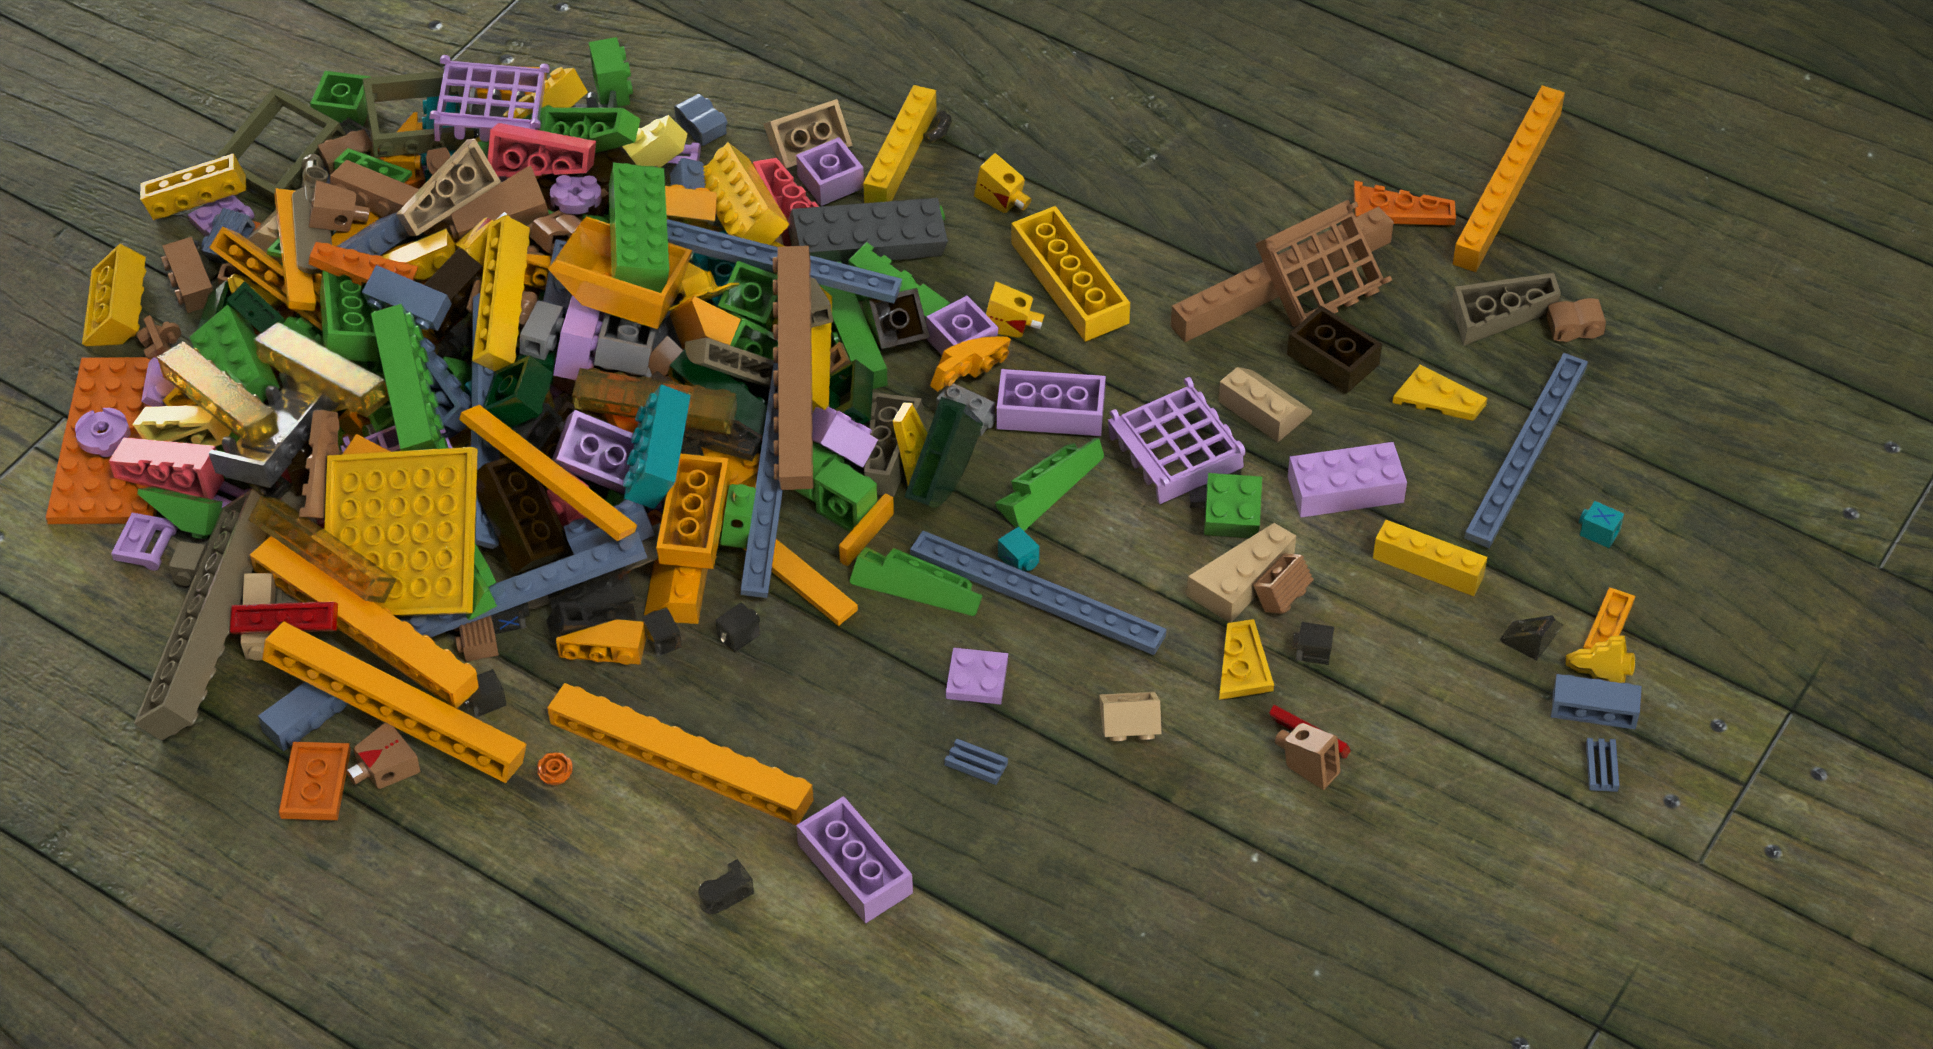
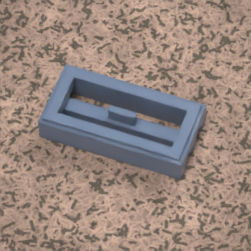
(1601, 746)
(978, 758)

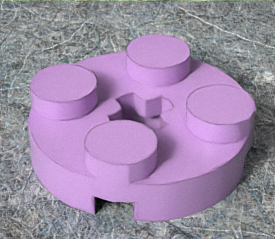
(586, 194)
(106, 442)

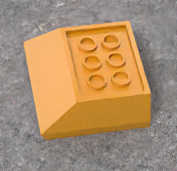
(586, 273)

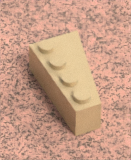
(454, 185)
(1228, 581)

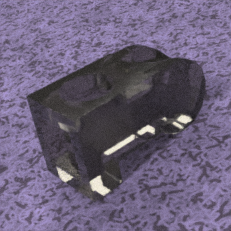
(726, 890)

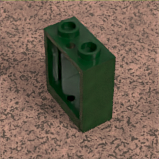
(254, 308)
(859, 381)

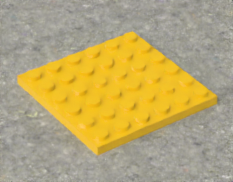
(412, 520)

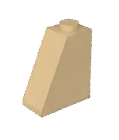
(257, 589)

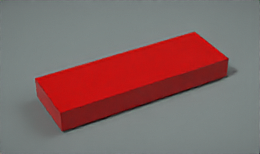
(1291, 722)

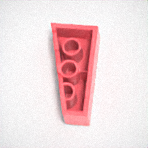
(547, 153)
(783, 189)
(167, 466)

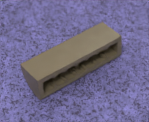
(730, 360)

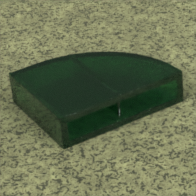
(944, 453)

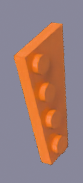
(354, 263)

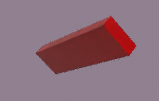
(267, 617)

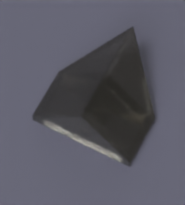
(1531, 635)

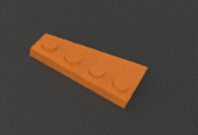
(1403, 206)

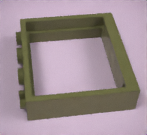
(409, 87)
(259, 120)

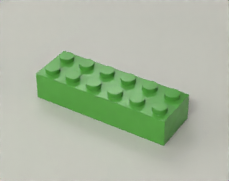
(638, 225)
(408, 380)

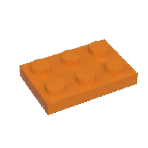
(315, 781)

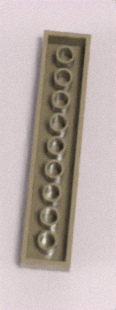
(202, 622)

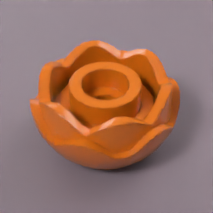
(554, 761)

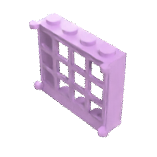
(492, 78)
(1174, 405)

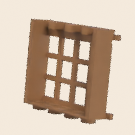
(1289, 237)

